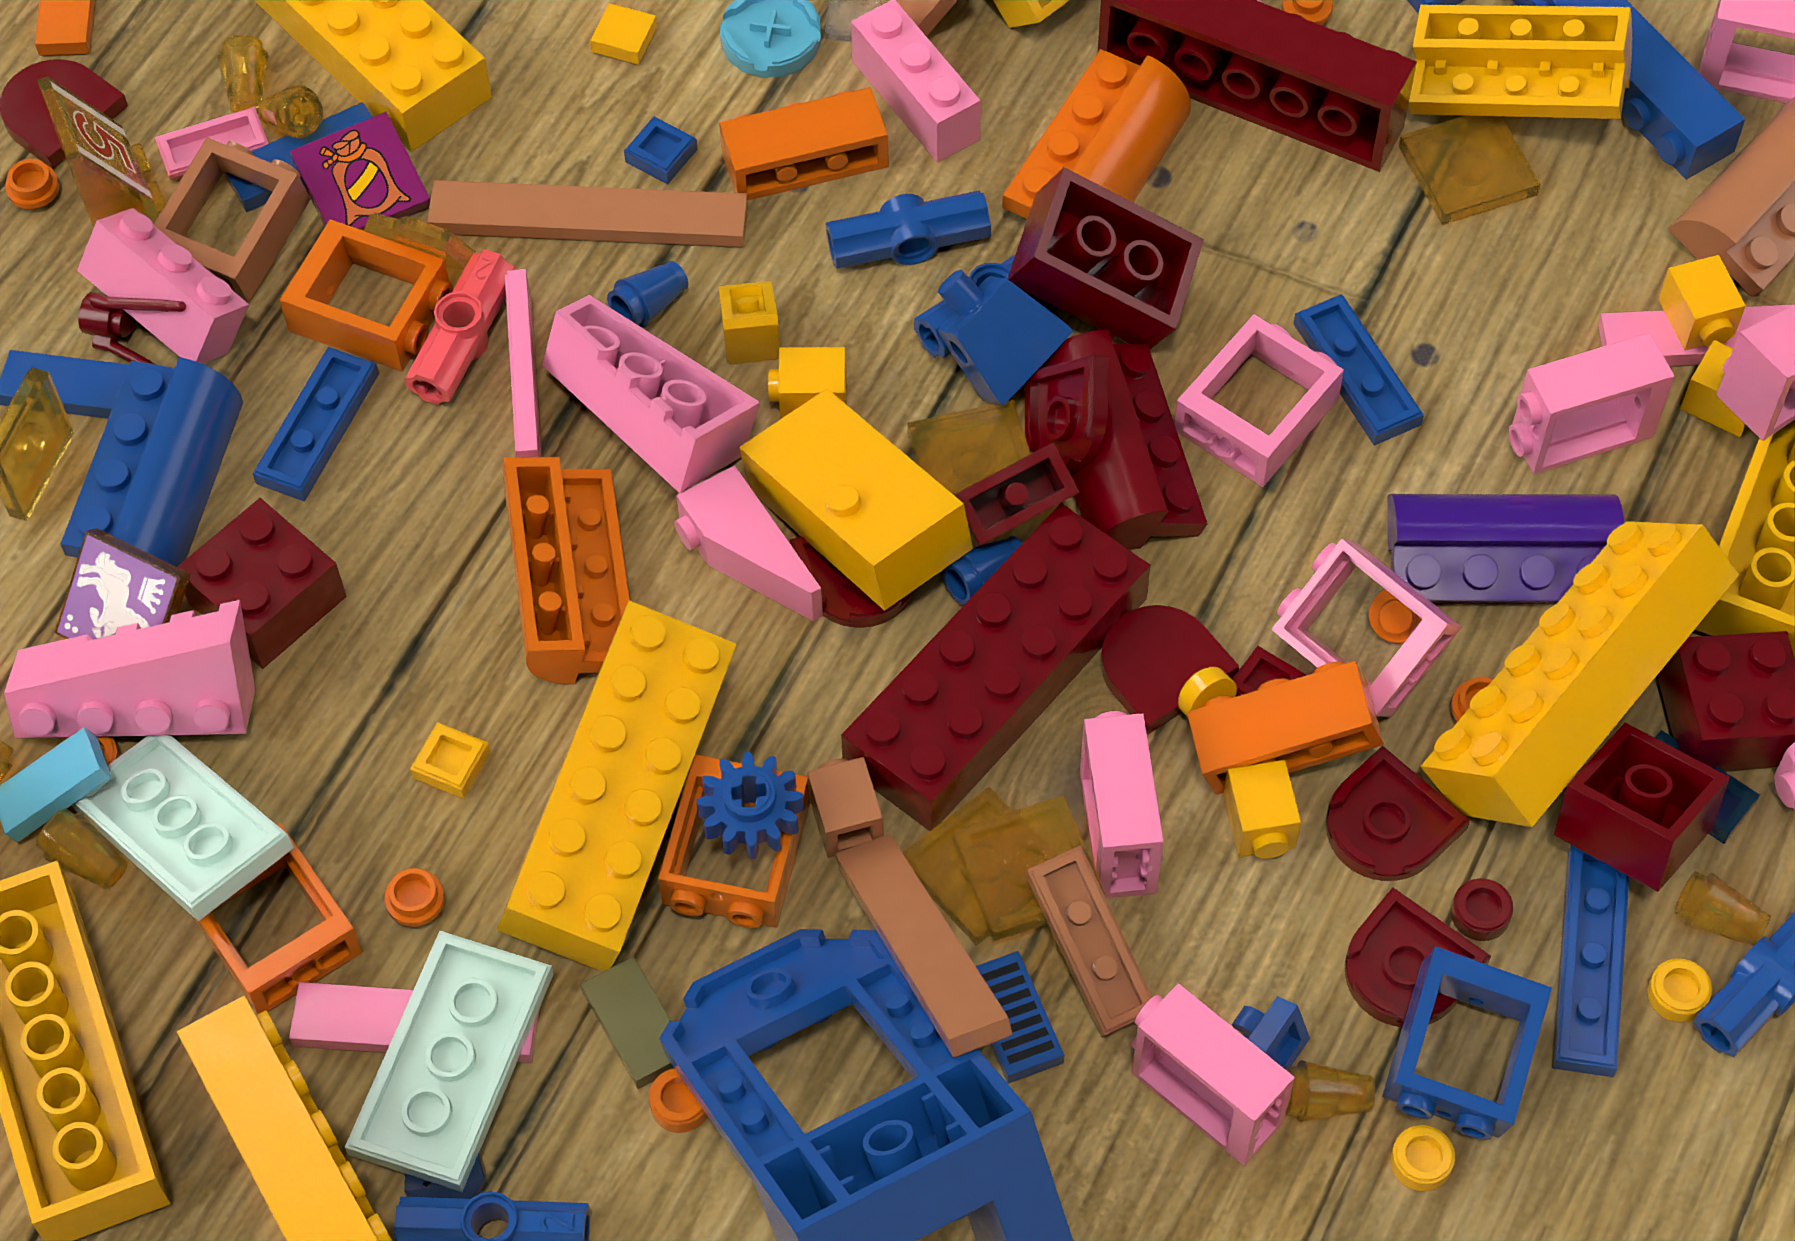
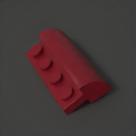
(1140, 473)

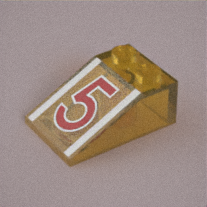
(100, 157)

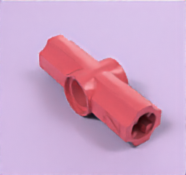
(449, 348)

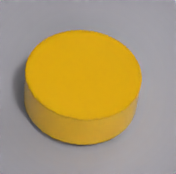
(1204, 686)
(1679, 990)
(1422, 1158)

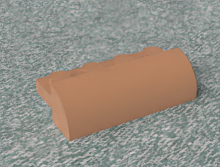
(1749, 208)

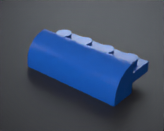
(157, 459)

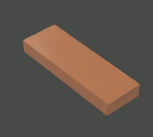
(1089, 939)

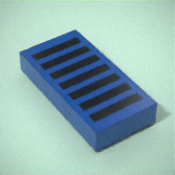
(1033, 1040)

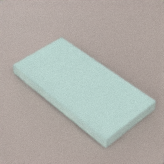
(183, 824)
(450, 1061)

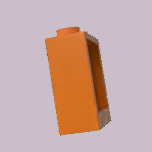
(324, 269)
(698, 896)
(302, 959)

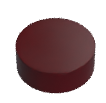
(1482, 909)

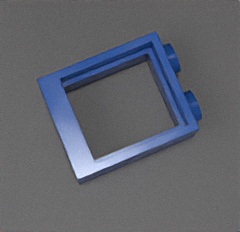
(1488, 989)

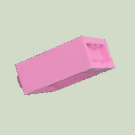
(1748, 68)
(1590, 403)
(1236, 440)
(1410, 661)
(1121, 804)
(1210, 1073)

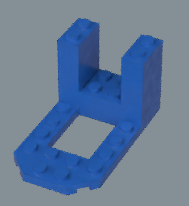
(892, 1167)

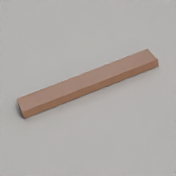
(589, 213)
(924, 946)

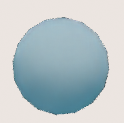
(770, 36)

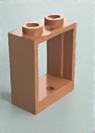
(270, 230)

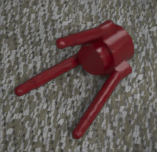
(108, 320)

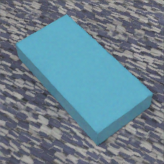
(52, 784)

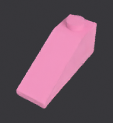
(744, 542)

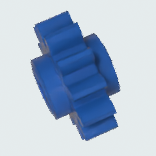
(726, 801)

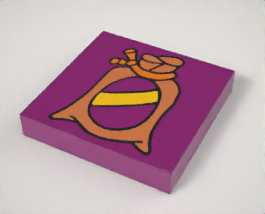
(360, 174)

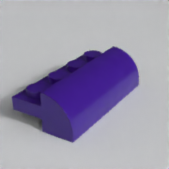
(1497, 544)

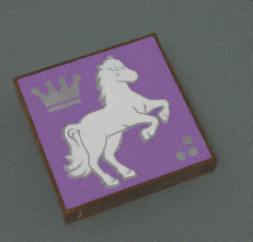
(117, 588)

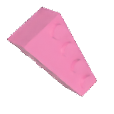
(1762, 374)
(649, 392)
(139, 682)

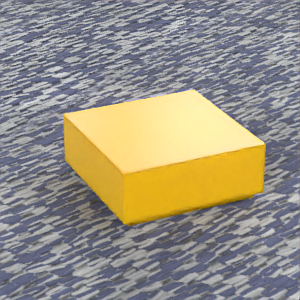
(623, 33)
(450, 760)

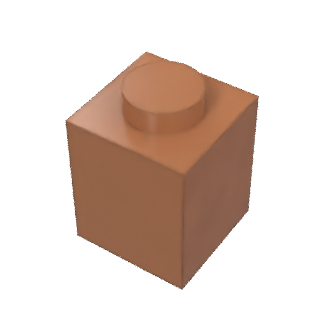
(844, 804)

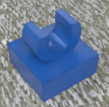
(1277, 1032)

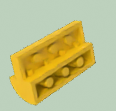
(1521, 61)

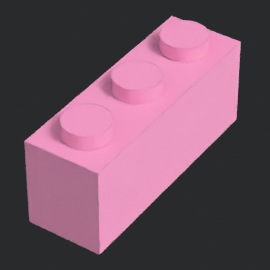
(916, 80)
(139, 261)

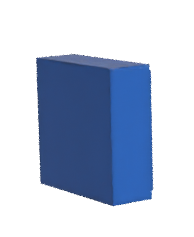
(660, 150)

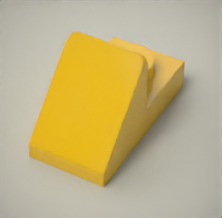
(749, 322)

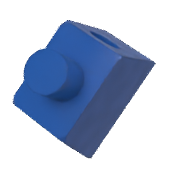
(998, 334)

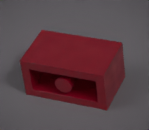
(1016, 494)

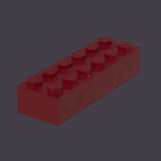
(1271, 70)
(996, 666)

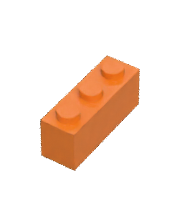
(804, 144)
(1287, 720)

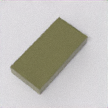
(630, 1019)

